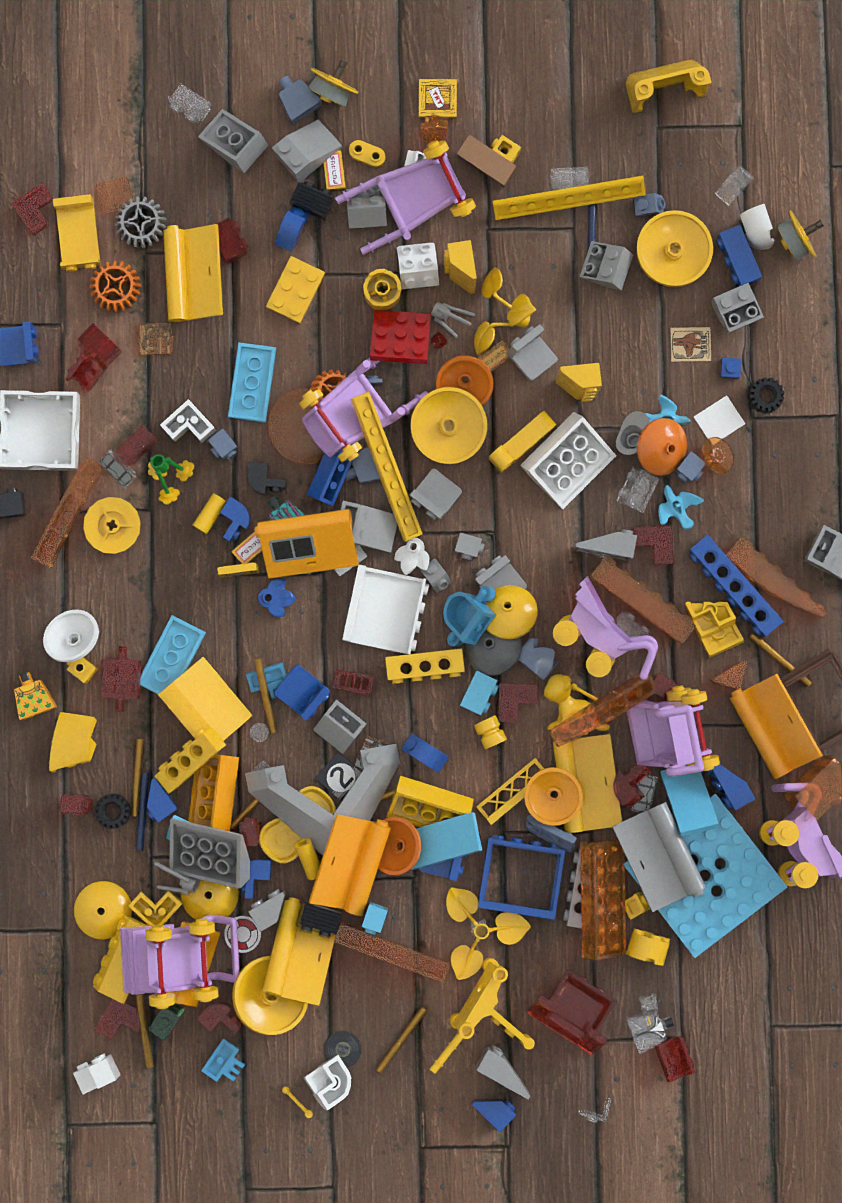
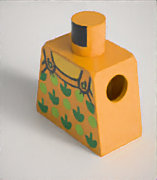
(32, 697)

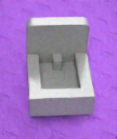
(436, 576)

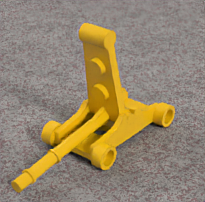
(479, 1005)

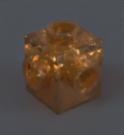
(434, 128)

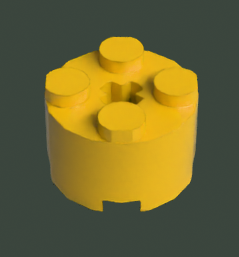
(384, 279)
(648, 947)

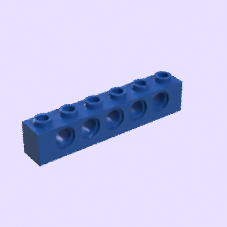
(758, 603)

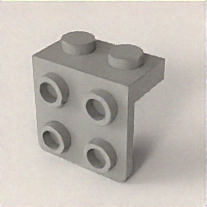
(531, 353)
(435, 494)
(499, 574)

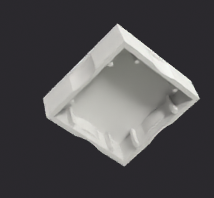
(39, 430)

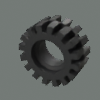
(758, 403)
(101, 815)

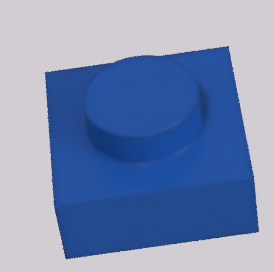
(730, 368)

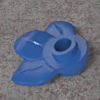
(279, 597)

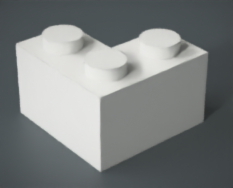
(188, 418)
(97, 1074)

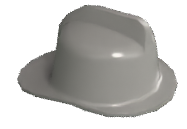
(630, 432)

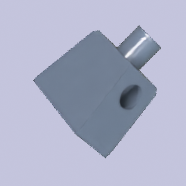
(297, 99)
(363, 468)

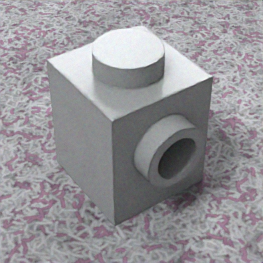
(469, 546)

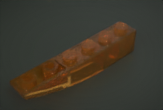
(66, 513)
(770, 579)
(603, 709)

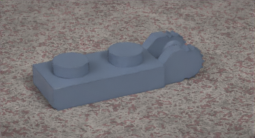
(551, 834)

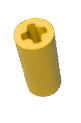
(209, 513)
(308, 857)

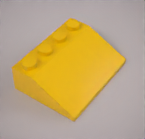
(205, 701)

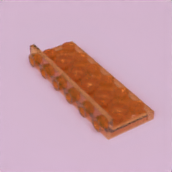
(603, 899)

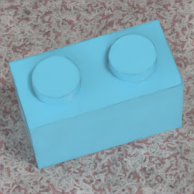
(478, 693)
(374, 918)

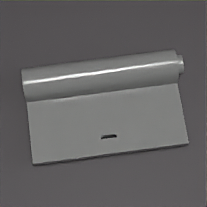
(667, 863)

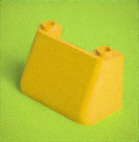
(642, 83)

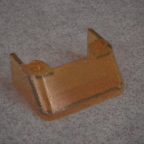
(823, 786)

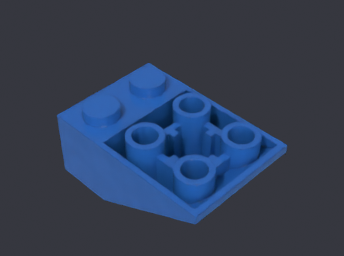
(733, 789)

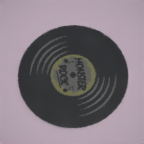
(345, 1045)

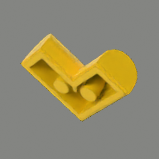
(156, 913)

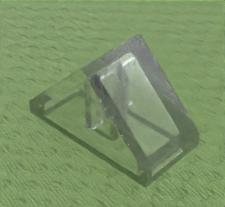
(734, 185)

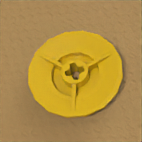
(105, 512)

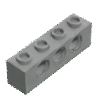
(570, 916)

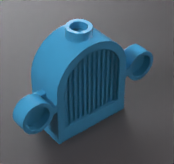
(468, 616)

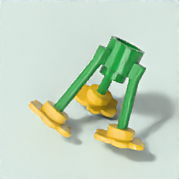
(158, 469)

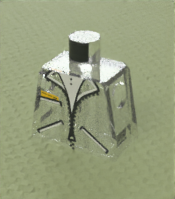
(648, 1030)

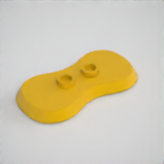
(279, 839)

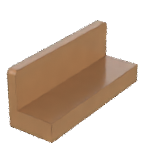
(486, 160)

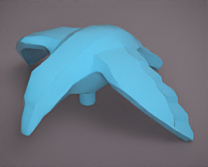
(668, 411)
(676, 507)

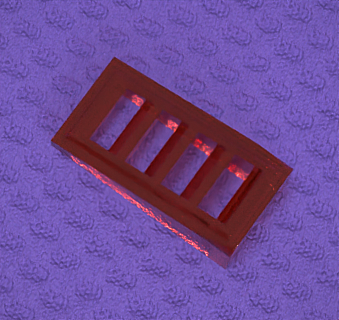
(367, 691)

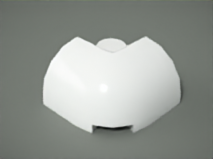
(757, 227)
(329, 1082)

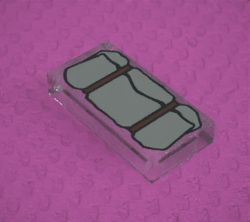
(118, 468)
(647, 787)

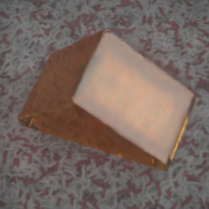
(732, 677)

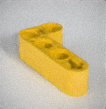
(520, 443)

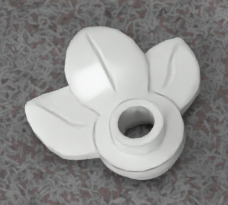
(412, 558)

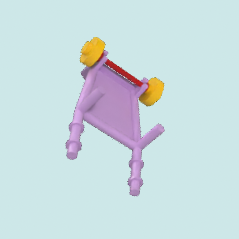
(416, 193)
(333, 419)

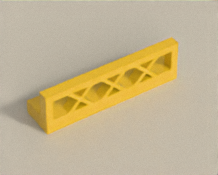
(513, 799)

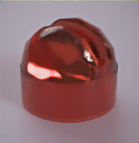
(439, 340)

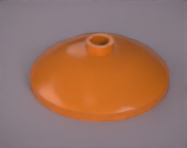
(480, 377)
(654, 446)
(397, 860)

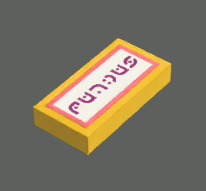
(334, 172)
(248, 549)

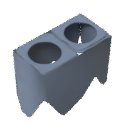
(538, 659)

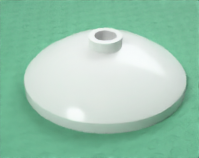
(66, 630)

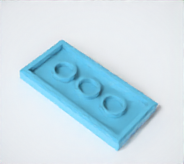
(252, 382)
(171, 654)
(690, 802)
(448, 840)

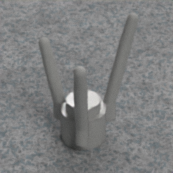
(442, 311)
(188, 883)

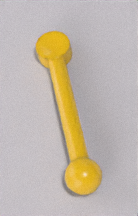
(574, 687)
(308, 1113)

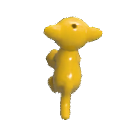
(558, 691)

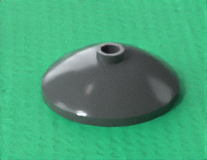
(494, 659)

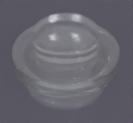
(259, 732)

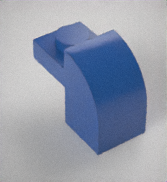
(291, 228)
(238, 515)
(425, 752)
(260, 870)

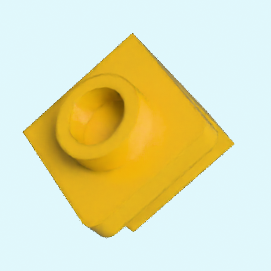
(636, 905)

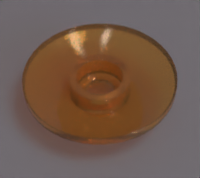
(718, 455)

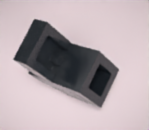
(259, 479)

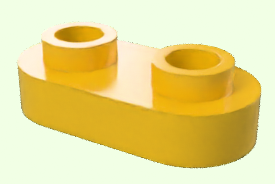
(366, 154)

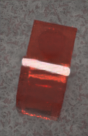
(626, 786)
(219, 1012)

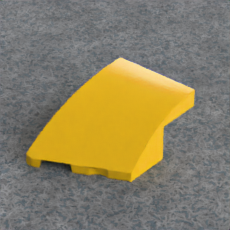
(715, 626)
(72, 741)

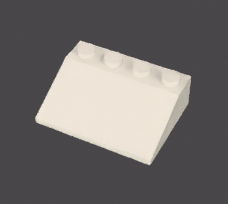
(568, 460)

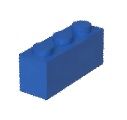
(738, 256)
(329, 479)

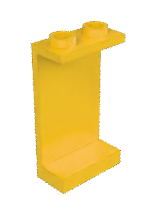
(77, 232)

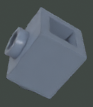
(223, 445)
(690, 468)

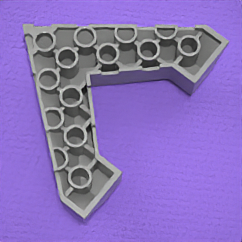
(309, 818)

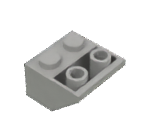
(367, 209)
(606, 265)
(737, 308)
(339, 726)
(269, 911)

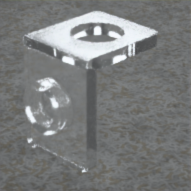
(592, 1117)

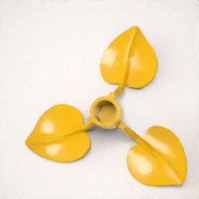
(517, 316)
(509, 930)

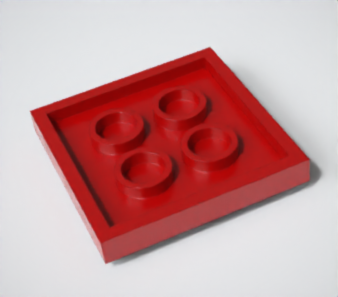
(400, 337)

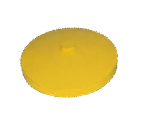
(674, 248)
(448, 425)
(259, 1010)

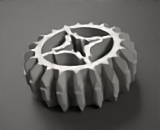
(147, 222)

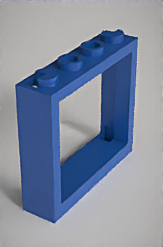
(519, 909)

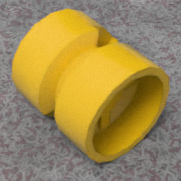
(490, 732)

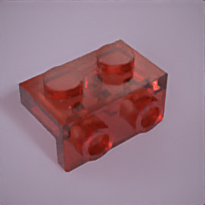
(87, 370)
(674, 1058)

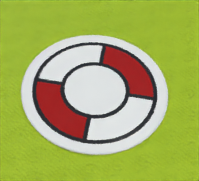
(247, 934)

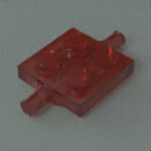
(121, 679)

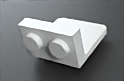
(418, 265)

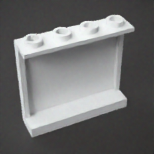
(385, 610)

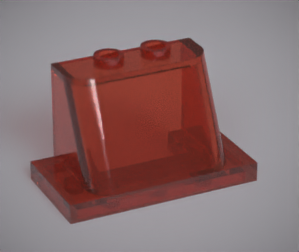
(575, 1011)

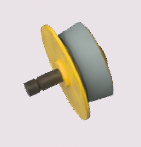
(331, 87)
(796, 237)

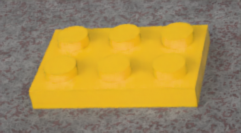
(295, 289)

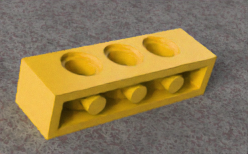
(394, 664)
(210, 744)

